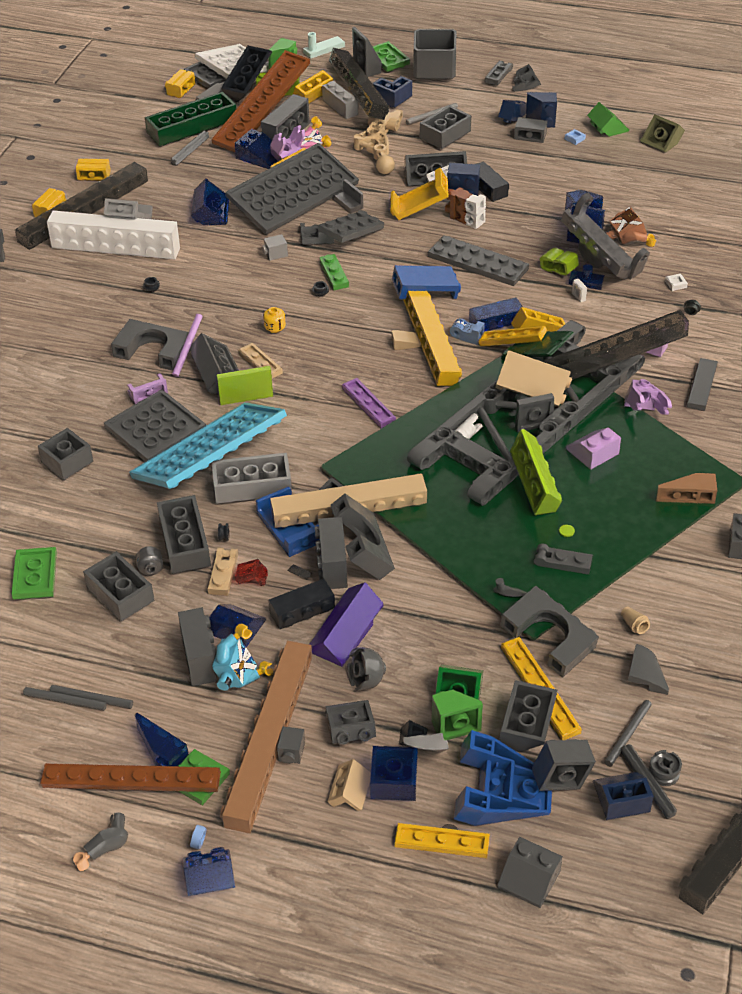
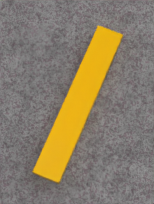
(530, 672)

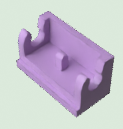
(141, 392)

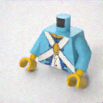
(235, 664)

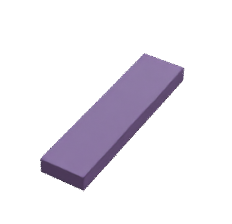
(368, 402)

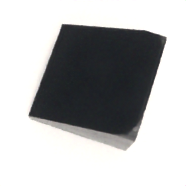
(411, 729)

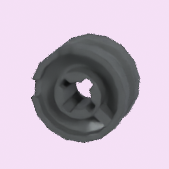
(659, 764)

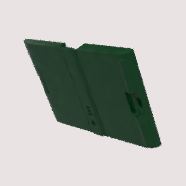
(545, 348)

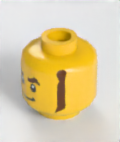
(274, 319)

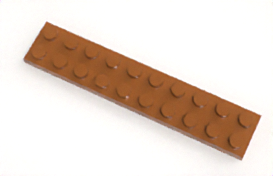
(261, 99)

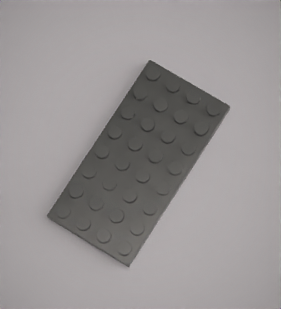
(291, 188)

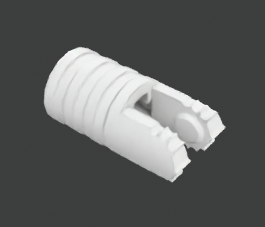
(467, 428)

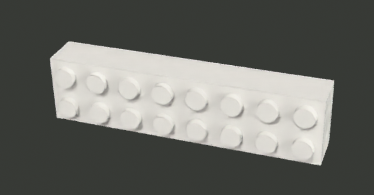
(113, 234)

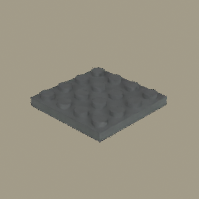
(153, 425)

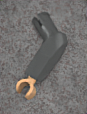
(103, 842)

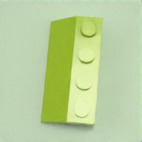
(535, 474)

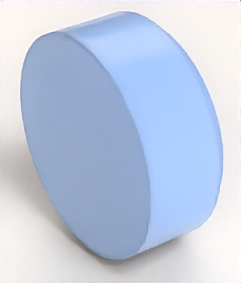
(198, 837)

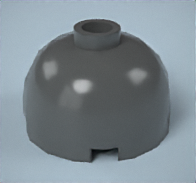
(366, 668)

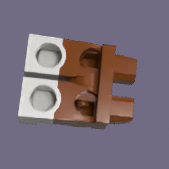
(466, 207)

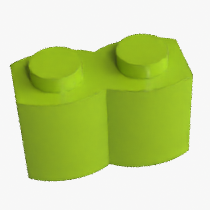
(559, 261)

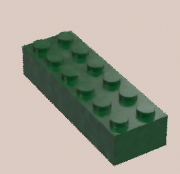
(189, 118)

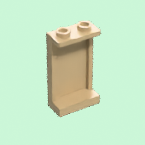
(533, 377)

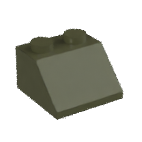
(662, 134)

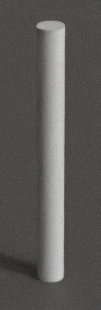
(424, 116)

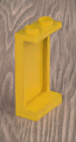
(420, 197)

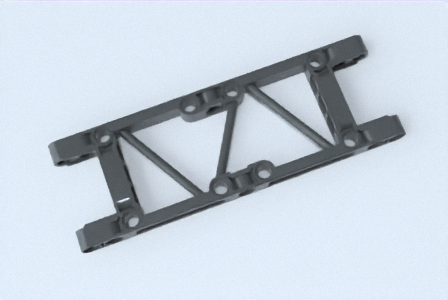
(499, 472)

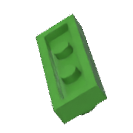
(334, 271)

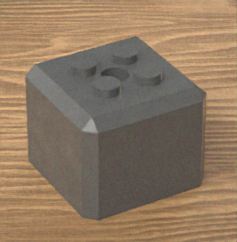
(434, 54)

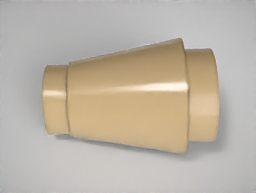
(636, 621)

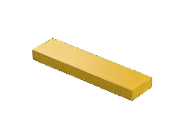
(512, 336)
(442, 840)

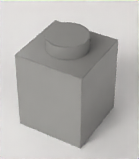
(275, 247)

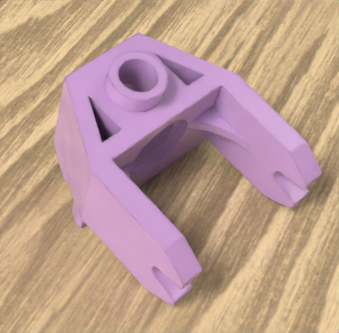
(284, 147)
(647, 396)

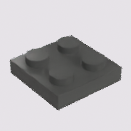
(533, 411)

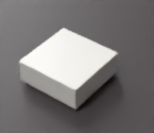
(676, 282)
(579, 290)

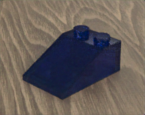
(255, 149)

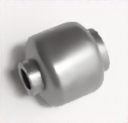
(149, 561)

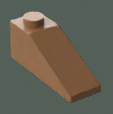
(689, 489)

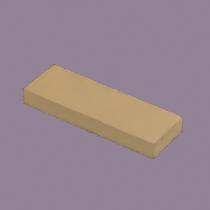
(258, 358)

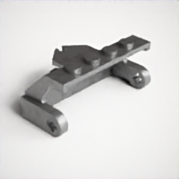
(598, 246)

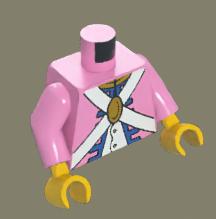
(313, 136)

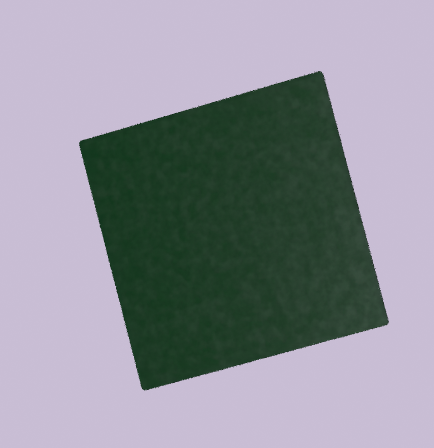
(606, 505)

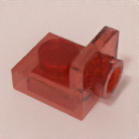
(251, 571)

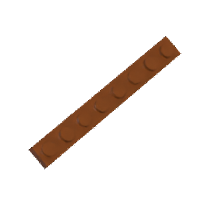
(131, 777)

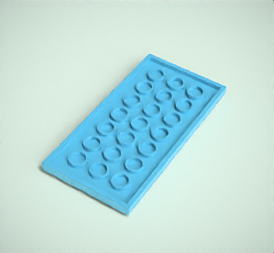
(207, 445)

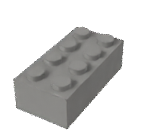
(250, 477)

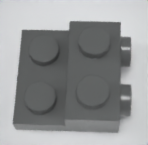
(351, 722)

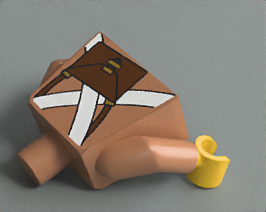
(629, 227)

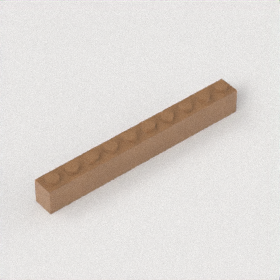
(261, 754)

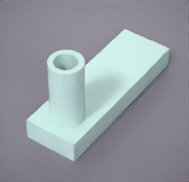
(316, 49)

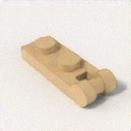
(222, 572)

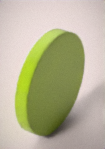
(566, 530)

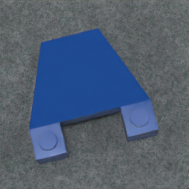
(505, 784)

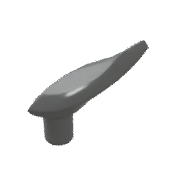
(506, 590)

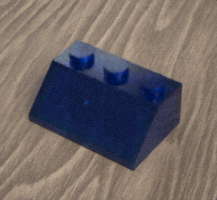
(209, 204)

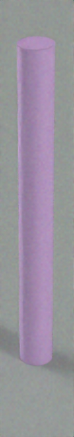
(187, 345)

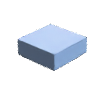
(575, 136)

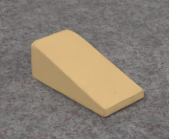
(405, 340)

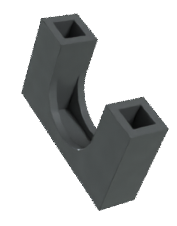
(138, 333)
(369, 547)
(539, 607)

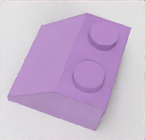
(596, 447)

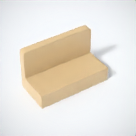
(350, 785)

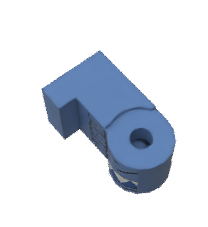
(467, 331)

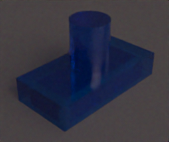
(589, 279)

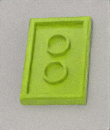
(245, 385)

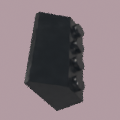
(245, 72)

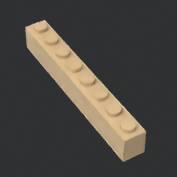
(373, 495)

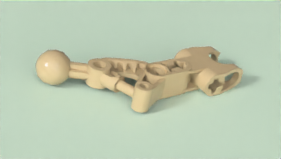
(376, 140)

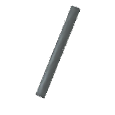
(74, 700)
(126, 703)
(632, 726)

